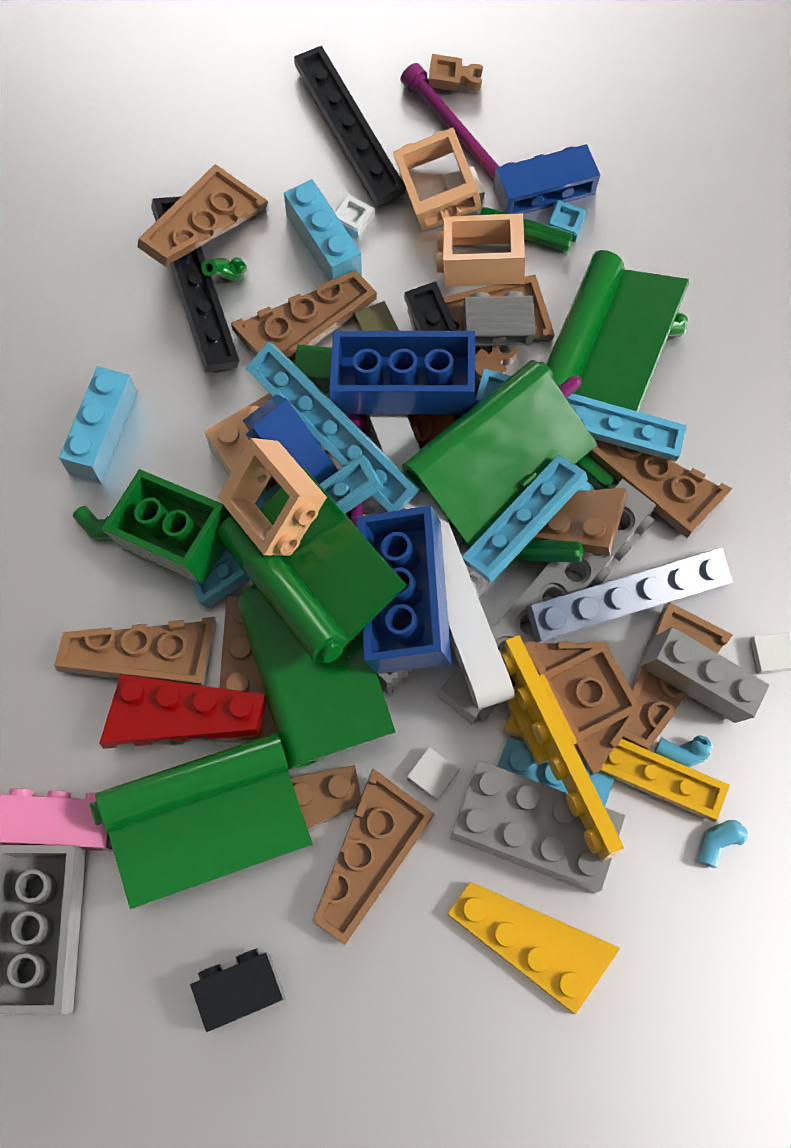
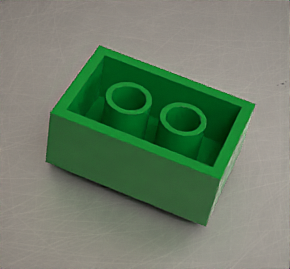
(168, 526)

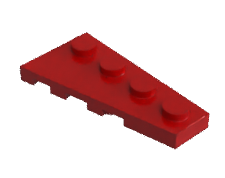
(176, 711)

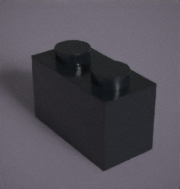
(238, 990)

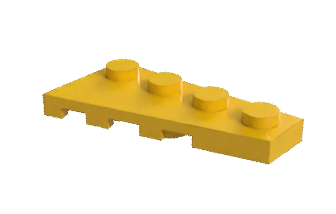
(543, 949)

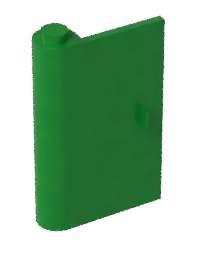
(616, 330)
(499, 450)
(326, 585)
(313, 704)
(202, 820)

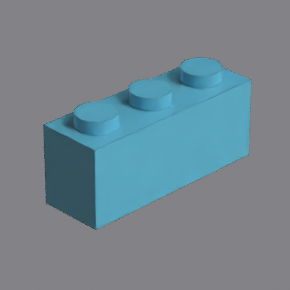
(321, 231)
(98, 425)

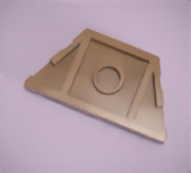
(590, 694)

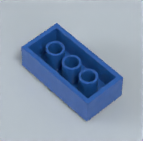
(403, 372)
(414, 625)

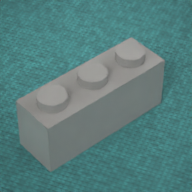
(705, 675)

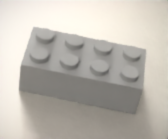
(529, 827)
(39, 927)

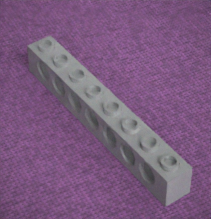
(554, 583)

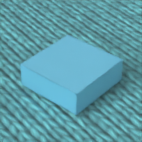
(567, 218)

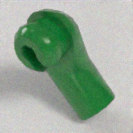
(224, 268)

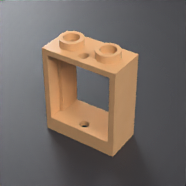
(452, 202)
(482, 267)
(246, 482)

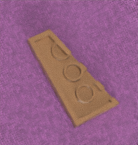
(679, 494)
(157, 652)
(372, 850)

